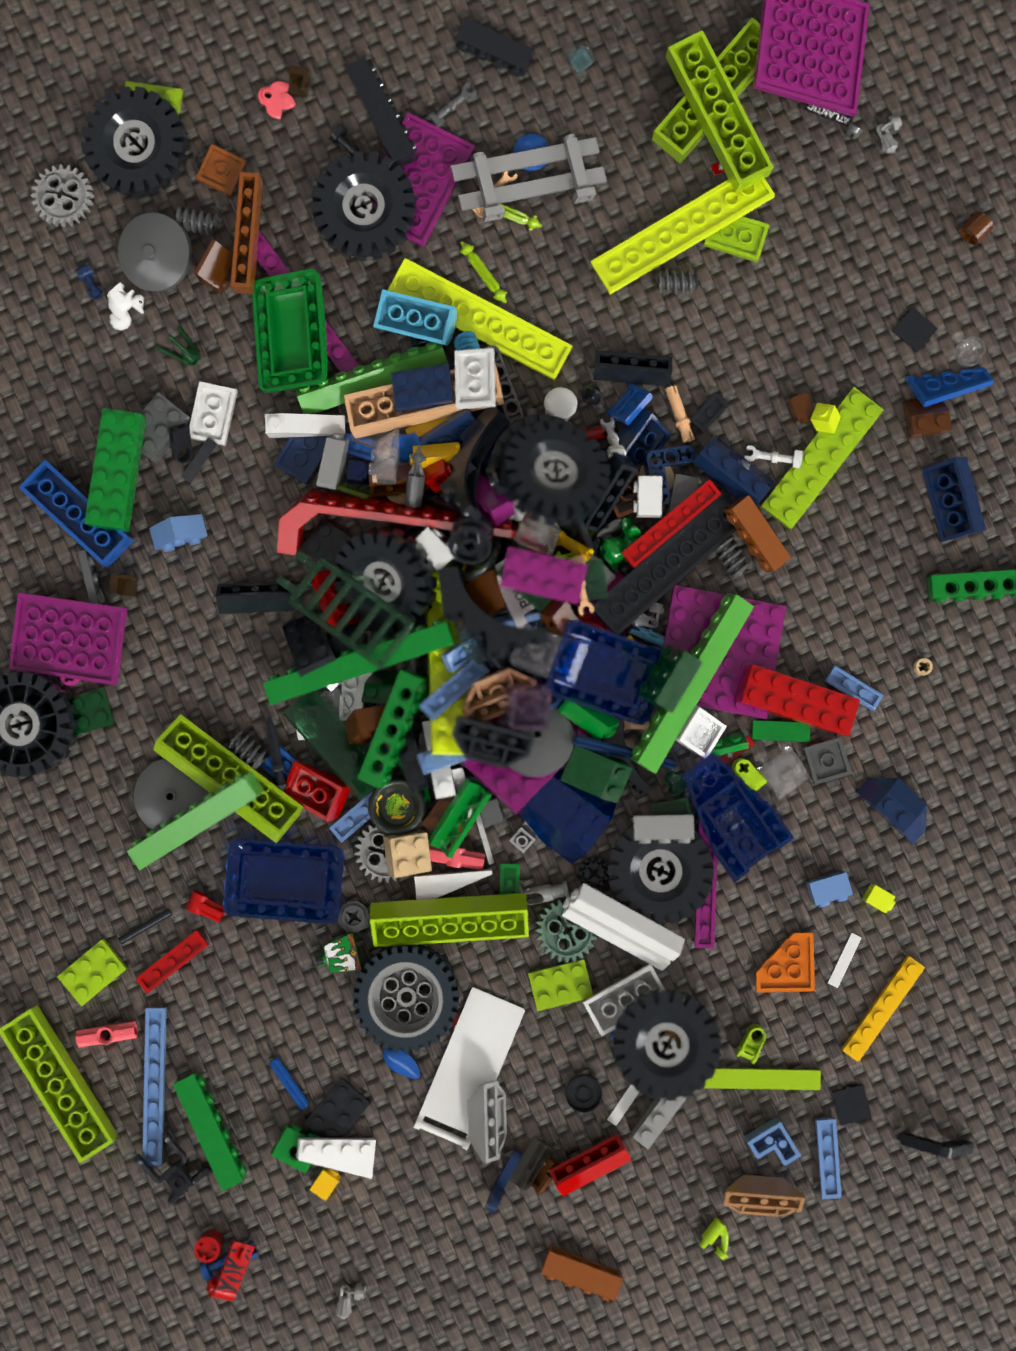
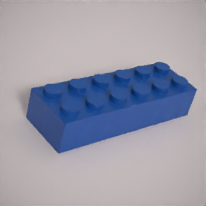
(68, 508)

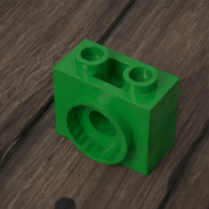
(283, 1144)

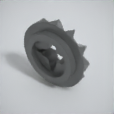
(355, 925)

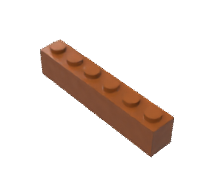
(246, 233)

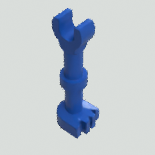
(207, 1268)

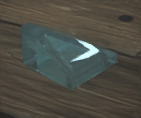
(581, 59)

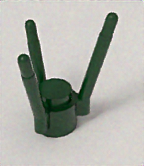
(190, 355)

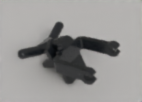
(175, 1175)

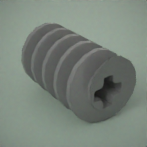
(197, 223)
(677, 282)
(732, 558)
(247, 750)

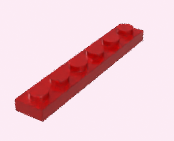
(671, 523)

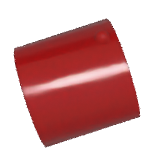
(209, 1246)

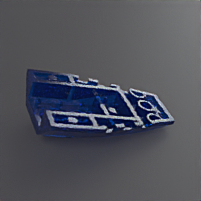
(733, 816)
(567, 817)

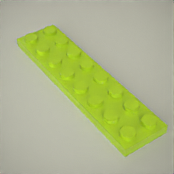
(821, 460)

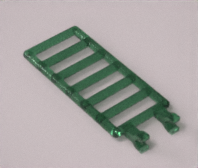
(336, 631)

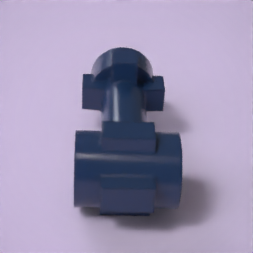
(84, 273)

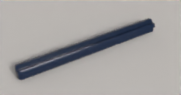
(613, 749)

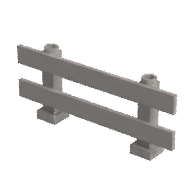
(490, 197)

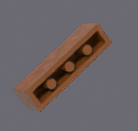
(757, 534)
(581, 1273)

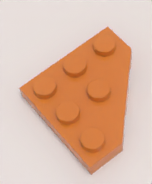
(789, 966)

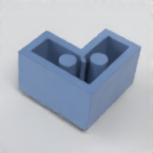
(178, 531)
(772, 1137)

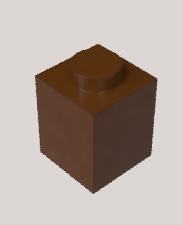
(801, 408)

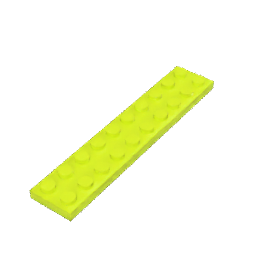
(678, 232)
(489, 322)
(442, 727)

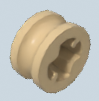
(916, 666)

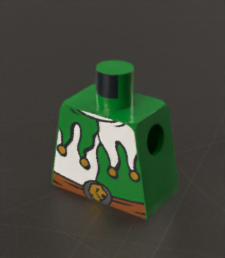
(341, 954)

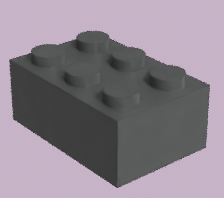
(160, 416)

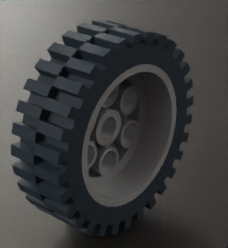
(385, 1023)

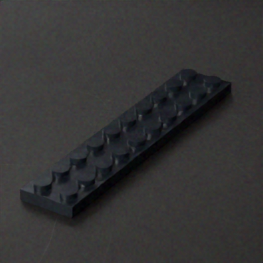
(666, 566)

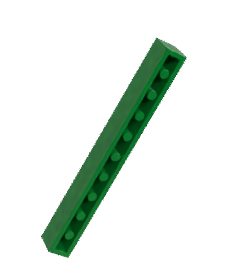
(354, 665)

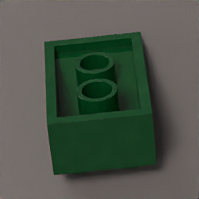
(596, 773)

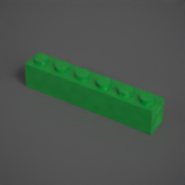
(210, 1130)

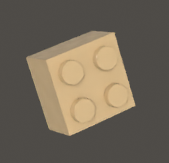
(407, 853)

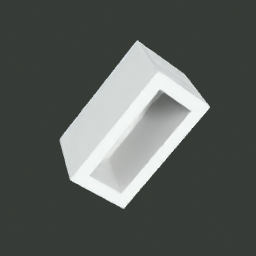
(648, 496)

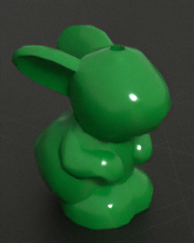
(613, 547)

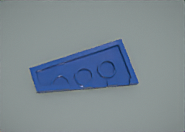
(948, 385)

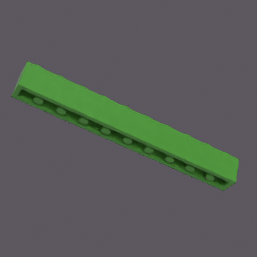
(710, 650)

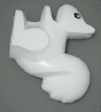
(120, 303)

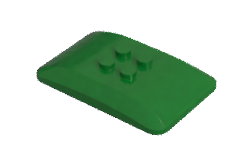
(290, 331)

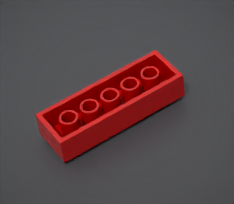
(797, 700)

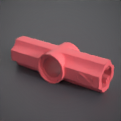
(460, 859)
(95, 1035)

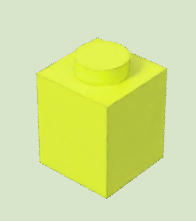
(825, 418)
(879, 898)

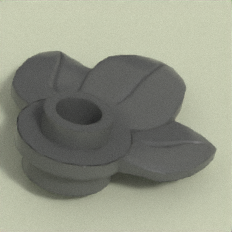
(613, 529)

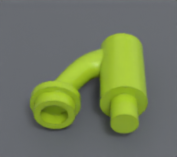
(712, 1232)

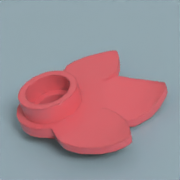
(279, 99)

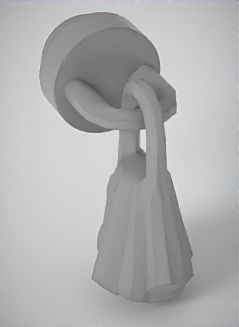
(889, 144)
(643, 620)
(343, 1307)

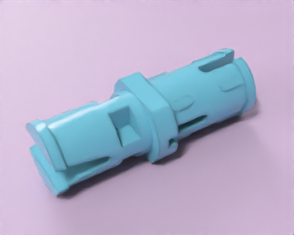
(647, 635)

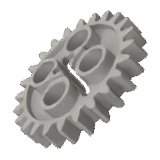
(67, 180)
(378, 869)

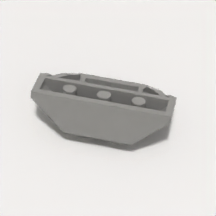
(487, 1121)

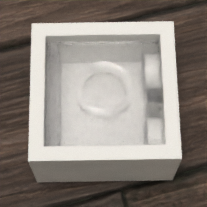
(700, 732)

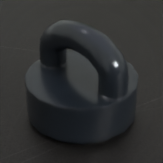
(591, 395)

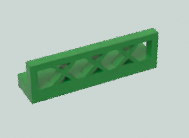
(458, 814)

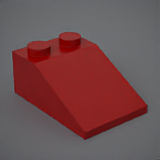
(316, 790)

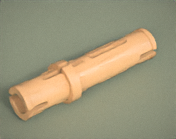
(682, 421)

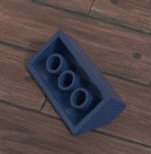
(642, 436)
(733, 471)
(954, 499)

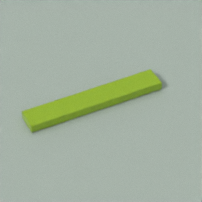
(765, 1079)

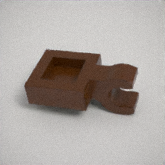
(543, 1177)

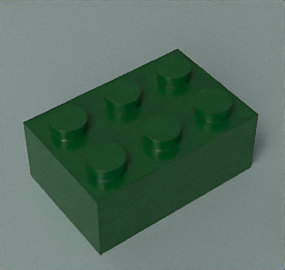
(669, 678)

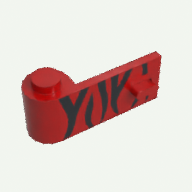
(232, 1272)

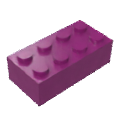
(543, 575)

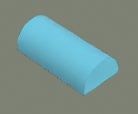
(416, 317)

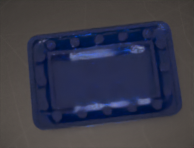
(602, 671)
(283, 881)

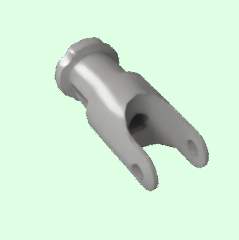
(548, 892)

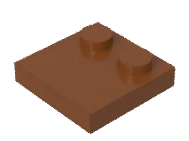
(221, 170)

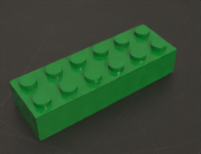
(115, 470)

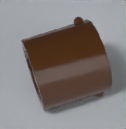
(976, 228)

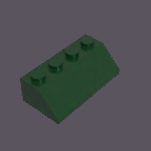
(380, 685)

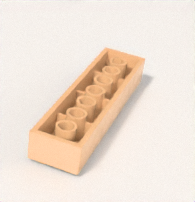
(375, 412)

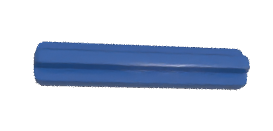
(289, 1083)

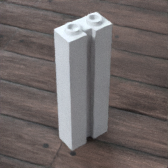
(622, 926)

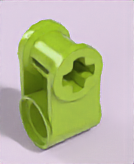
(750, 775)
(751, 1047)

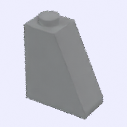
(333, 461)

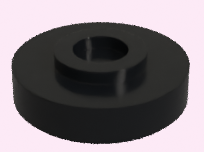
(583, 1093)

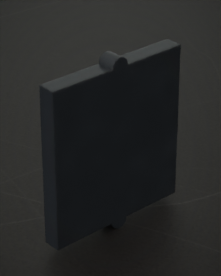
(915, 330)
(851, 1104)

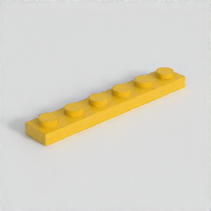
(883, 1008)

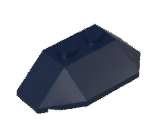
(897, 805)

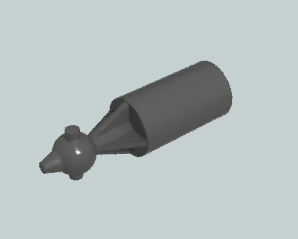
(415, 481)

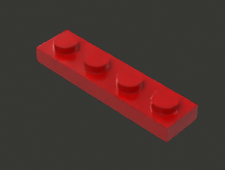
(172, 961)

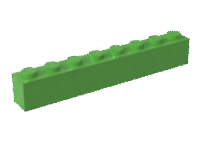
(361, 378)
(195, 820)

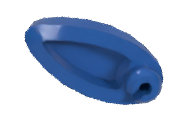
(401, 1063)

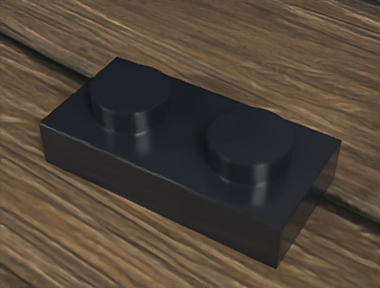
(709, 413)

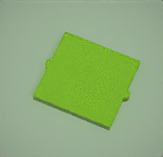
(354, 491)

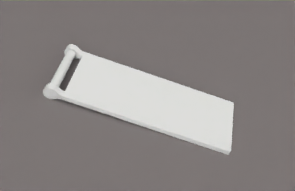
(470, 1059)

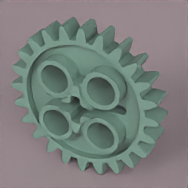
(551, 940)

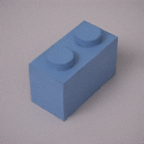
(829, 888)

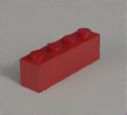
(590, 1165)

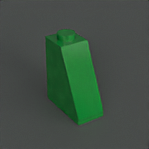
(592, 721)

